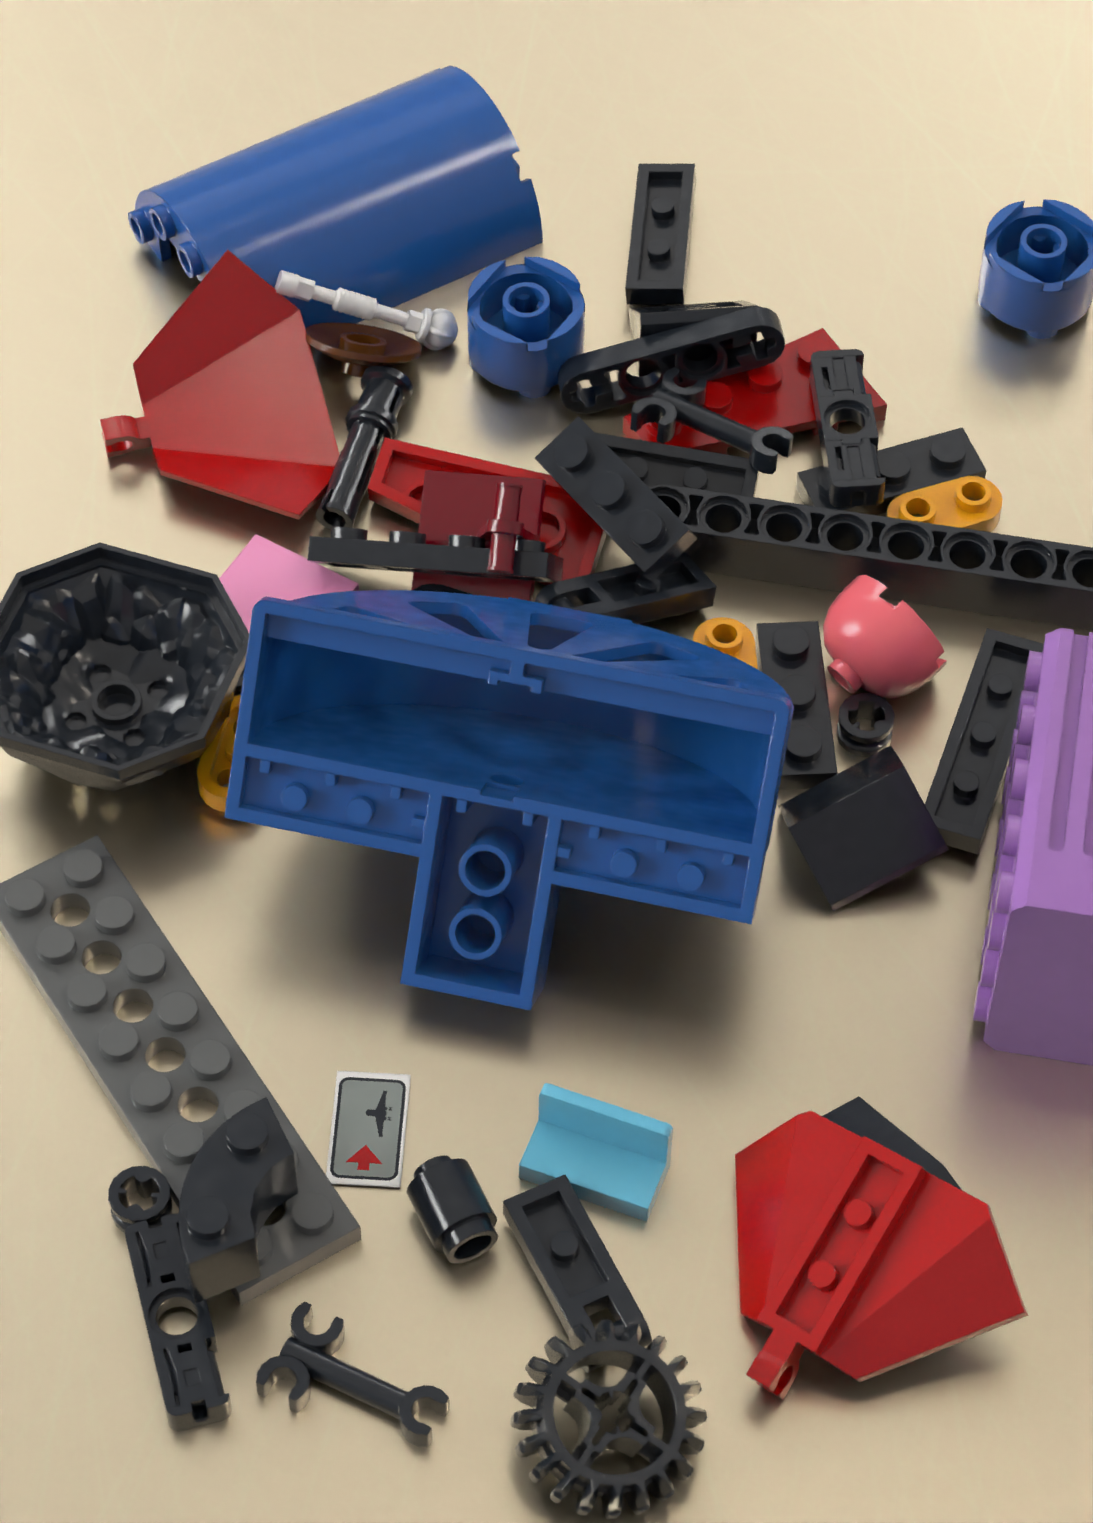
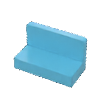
(603, 1149)

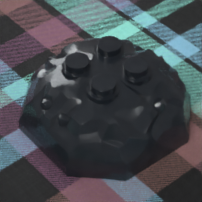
(115, 665)

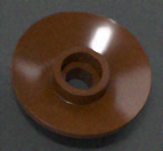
(362, 345)

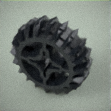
(643, 1369)

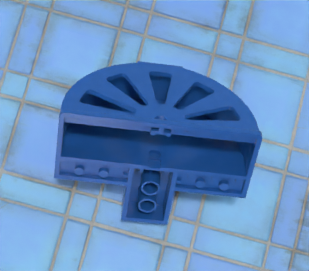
(512, 761)

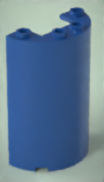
(360, 199)

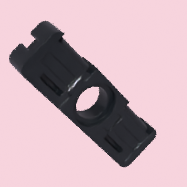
(848, 459)
(186, 1361)

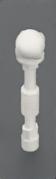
(433, 328)

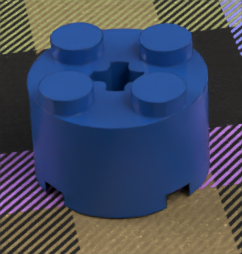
(1037, 267)
(524, 324)

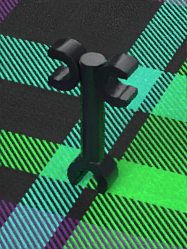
(686, 407)
(310, 1356)

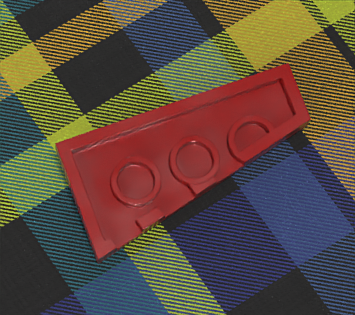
(761, 398)

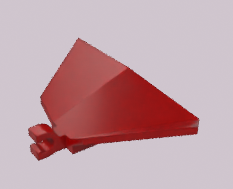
(233, 397)
(860, 1255)

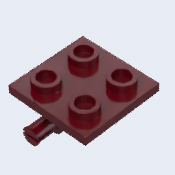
(485, 508)

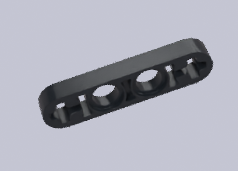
(668, 351)

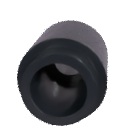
(453, 1208)

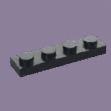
(410, 553)
(980, 741)

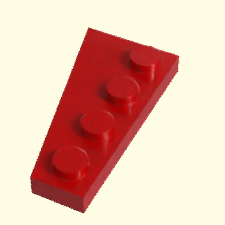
(564, 526)

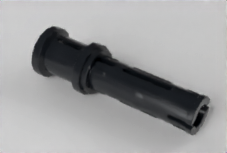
(367, 426)

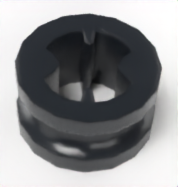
(865, 707)
(147, 1183)

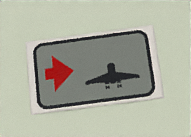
(368, 1129)

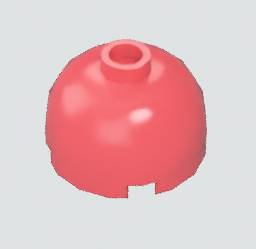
(879, 644)

